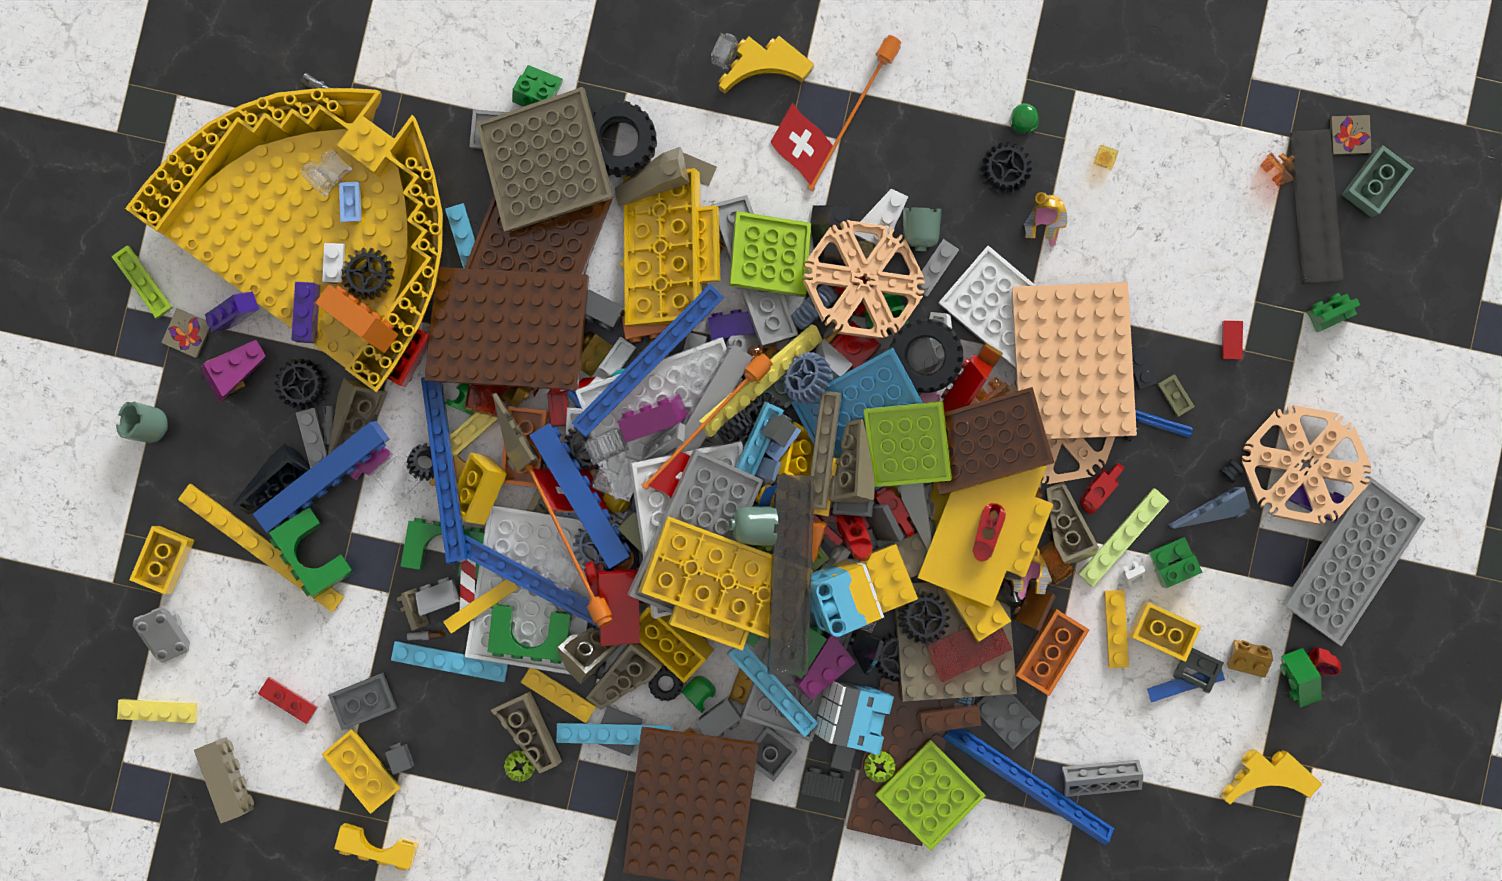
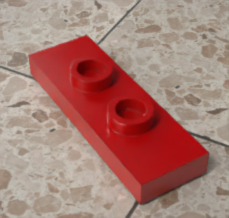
(287, 700)

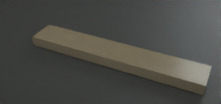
(825, 446)

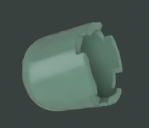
(921, 227)
(141, 422)
(754, 525)

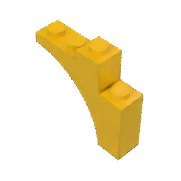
(755, 60)
(1259, 772)

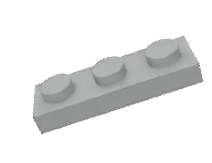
(937, 265)
(312, 435)
(665, 442)

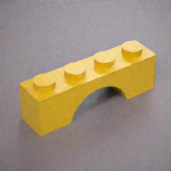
(353, 841)

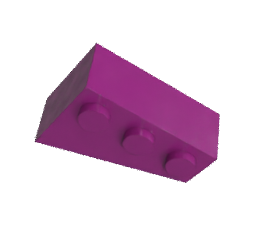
(231, 368)
(652, 418)
(826, 667)

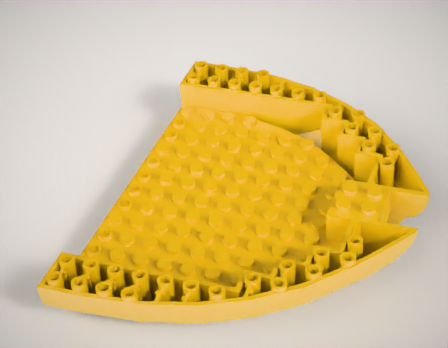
(251, 217)

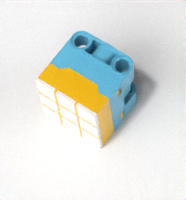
(843, 598)

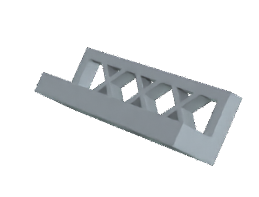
(1103, 775)

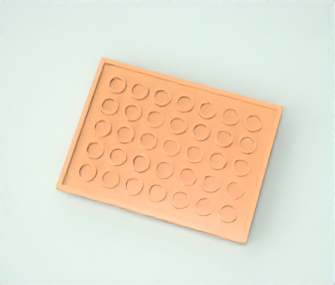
(1076, 357)

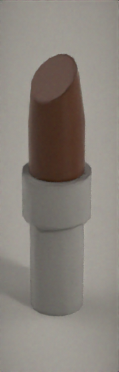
(425, 635)

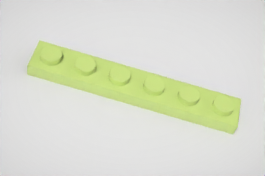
(1123, 537)

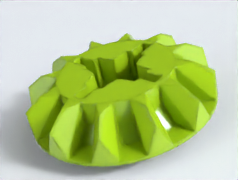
(518, 775)
(880, 776)

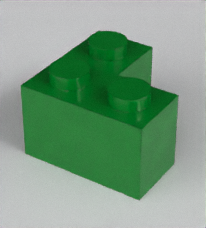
(1302, 676)

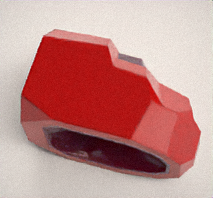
(1325, 662)

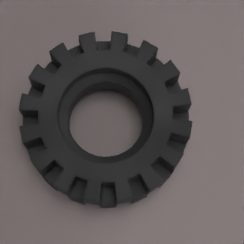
(734, 427)
(415, 468)
(661, 694)

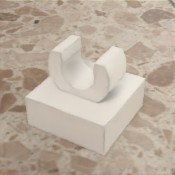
(1134, 576)

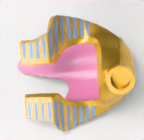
(1048, 211)
(1036, 570)

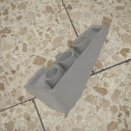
(917, 502)

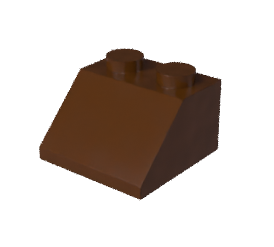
(1033, 608)

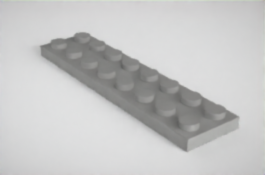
(766, 309)

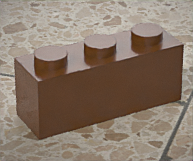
(949, 718)

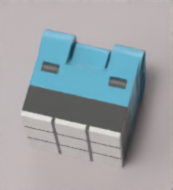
(853, 716)

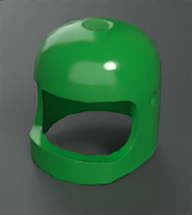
(1024, 119)
(459, 402)
(698, 691)

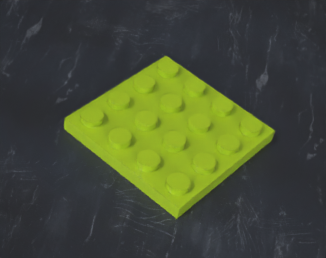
(769, 254)
(908, 444)
(930, 795)

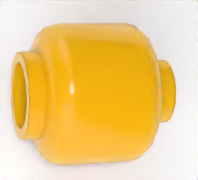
(617, 505)

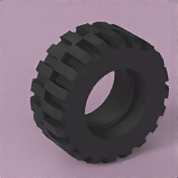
(647, 141)
(952, 353)

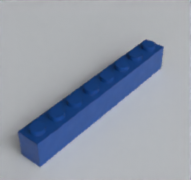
(321, 476)
(580, 496)

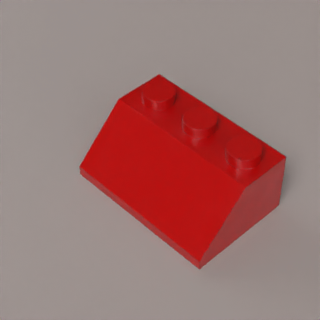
(410, 359)
(966, 384)

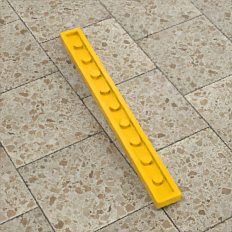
(250, 540)

